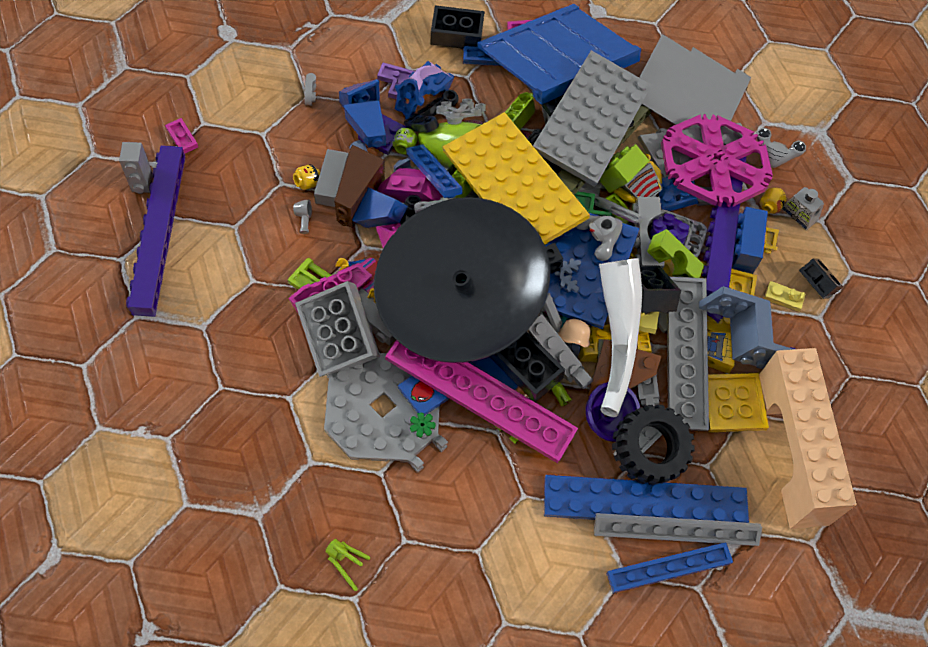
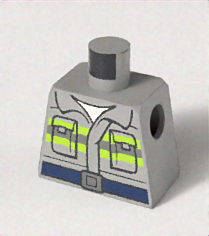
(804, 207)

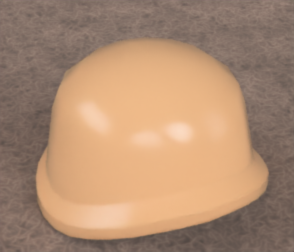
(575, 332)

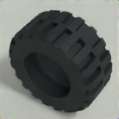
(677, 440)

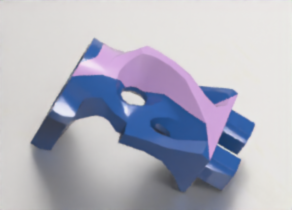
(425, 80)

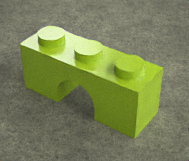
(667, 246)

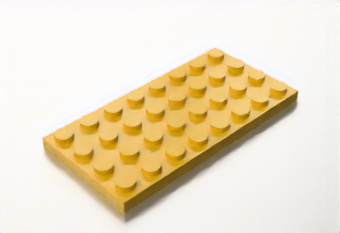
(510, 171)

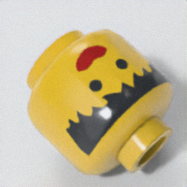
(306, 177)

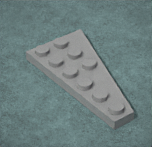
(652, 145)

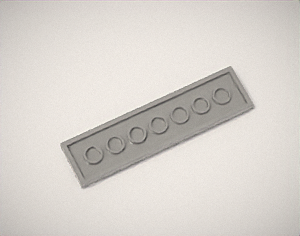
(688, 355)

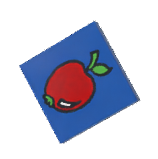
(421, 396)

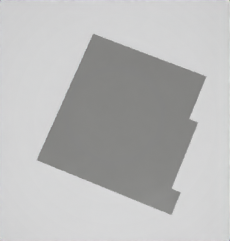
(690, 84)

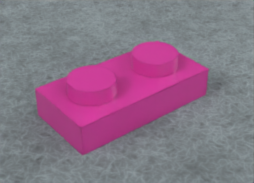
(181, 135)

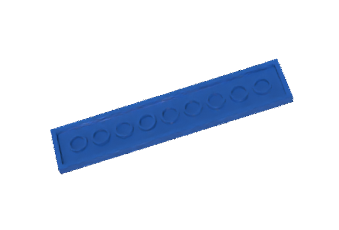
(587, 496)

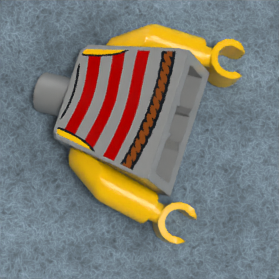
(644, 184)

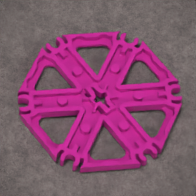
(720, 169)

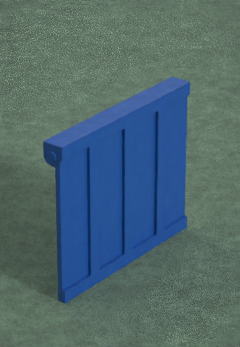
(554, 47)

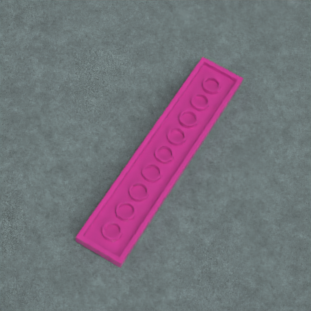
(490, 401)

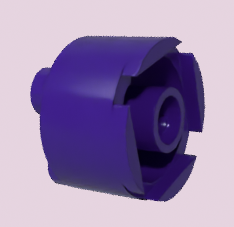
(673, 225)

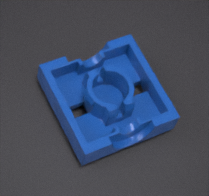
(674, 198)

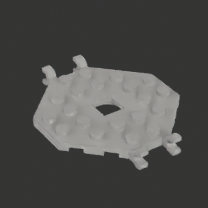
(360, 429)

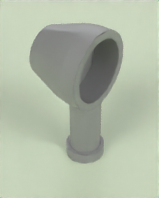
(304, 210)

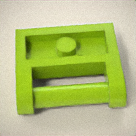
(302, 277)

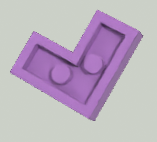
(394, 75)

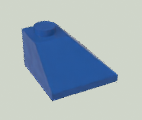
(360, 93)

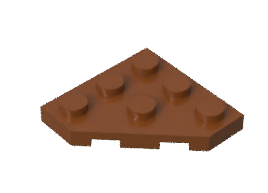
(644, 366)

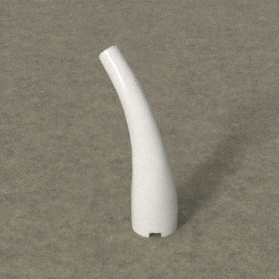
(623, 302)

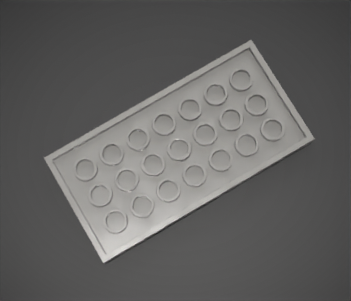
(592, 118)

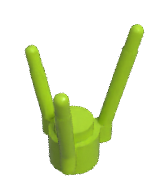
(339, 551)

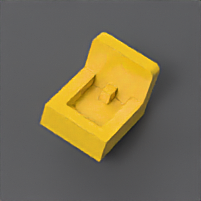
(770, 240)

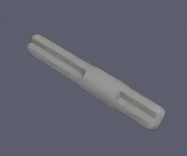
(618, 210)

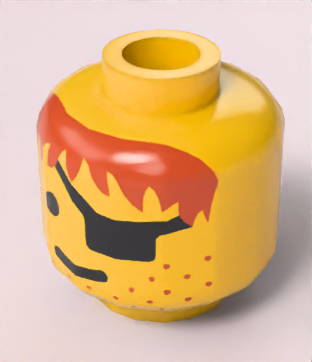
(773, 200)

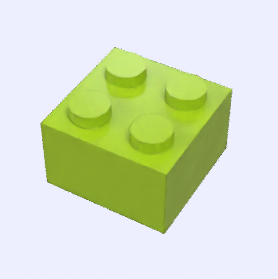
(623, 167)

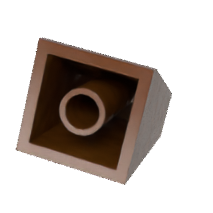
(360, 172)

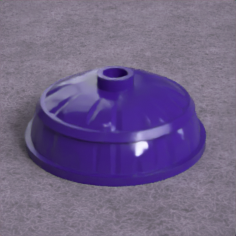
(602, 425)

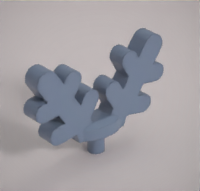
(565, 280)

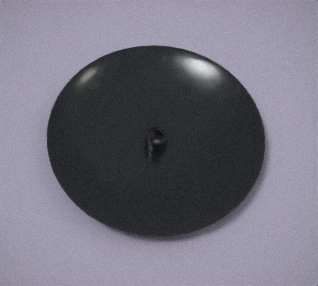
(455, 241)

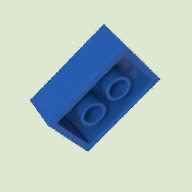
(749, 240)

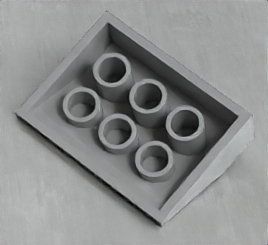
(337, 329)

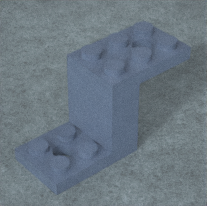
(749, 324)

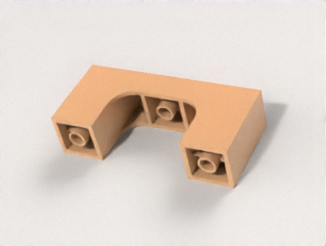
(820, 479)

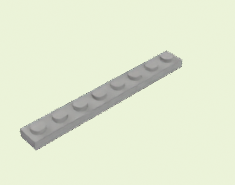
(677, 529)

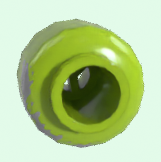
(404, 139)

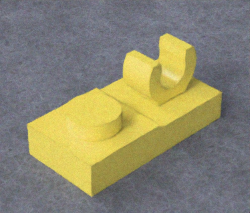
(784, 296)

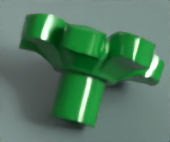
(422, 424)

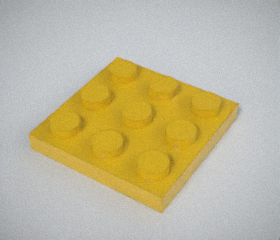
(736, 403)

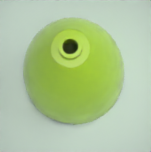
(443, 135)

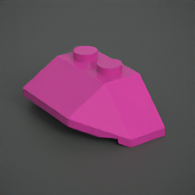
(409, 182)

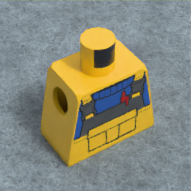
(720, 351)

